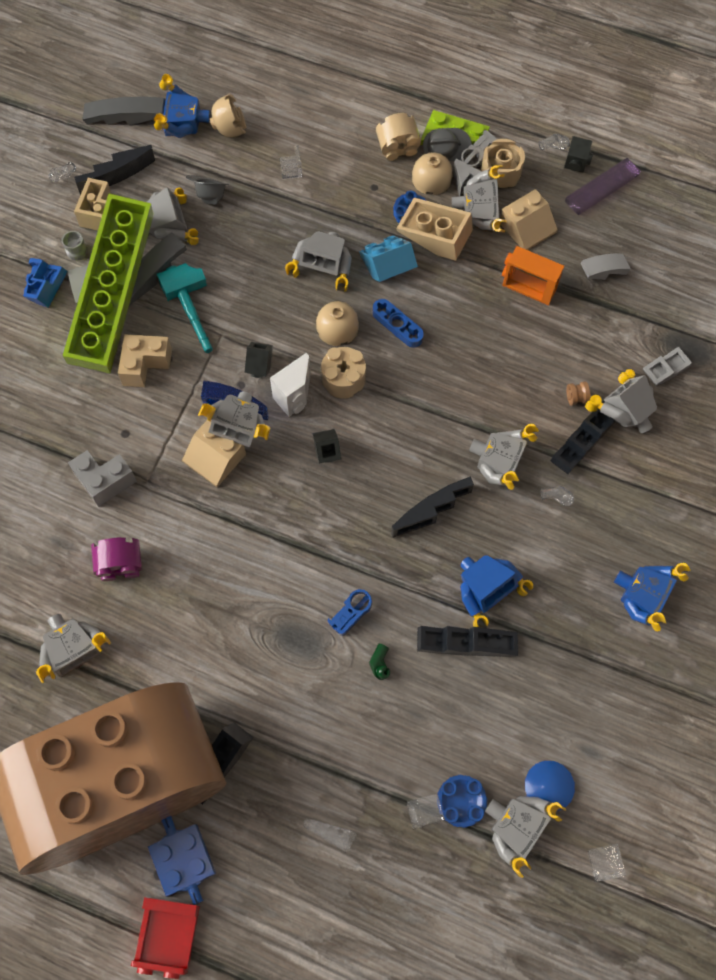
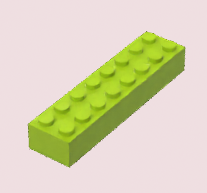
(108, 283)

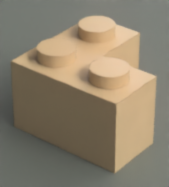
(92, 203)
(142, 353)

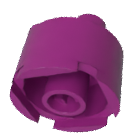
(116, 558)

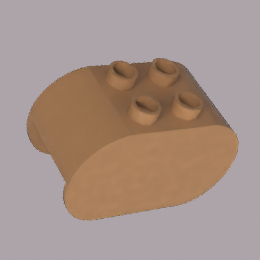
(105, 776)

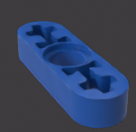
(400, 332)

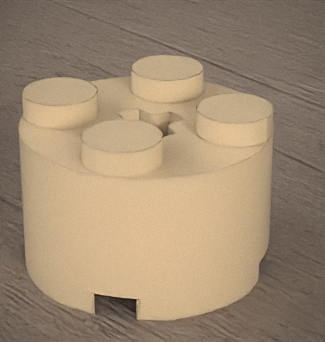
(398, 136)
(509, 155)
(343, 372)

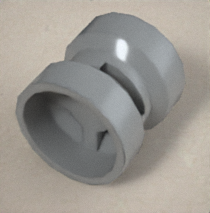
(74, 245)

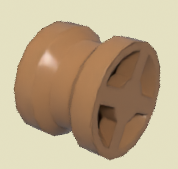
(578, 393)

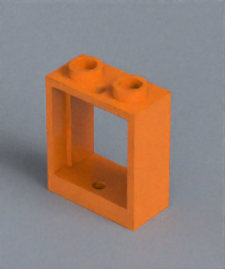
(528, 284)

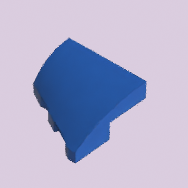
(43, 282)

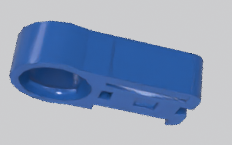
(349, 616)

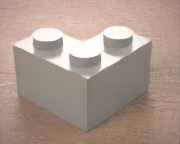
(102, 481)

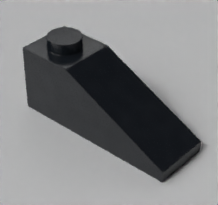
(230, 746)

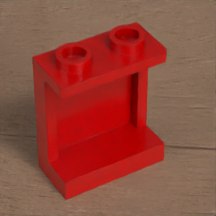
(166, 938)

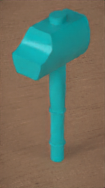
(178, 283)

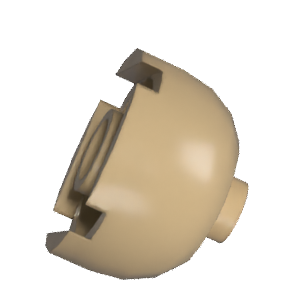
(227, 117)
(432, 173)
(337, 323)

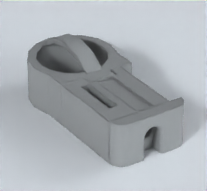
(478, 148)

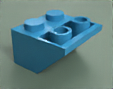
(388, 258)

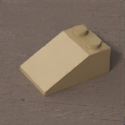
(436, 227)

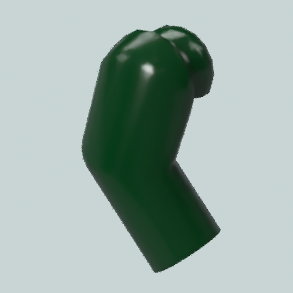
(377, 662)

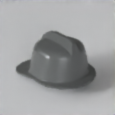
(448, 142)
(208, 189)

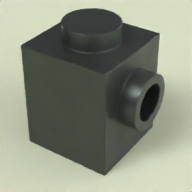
(579, 154)
(258, 359)
(327, 446)

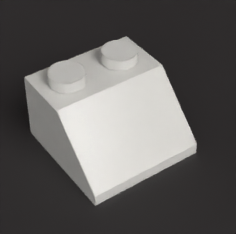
(292, 385)

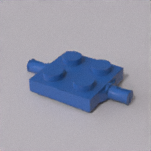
(181, 860)

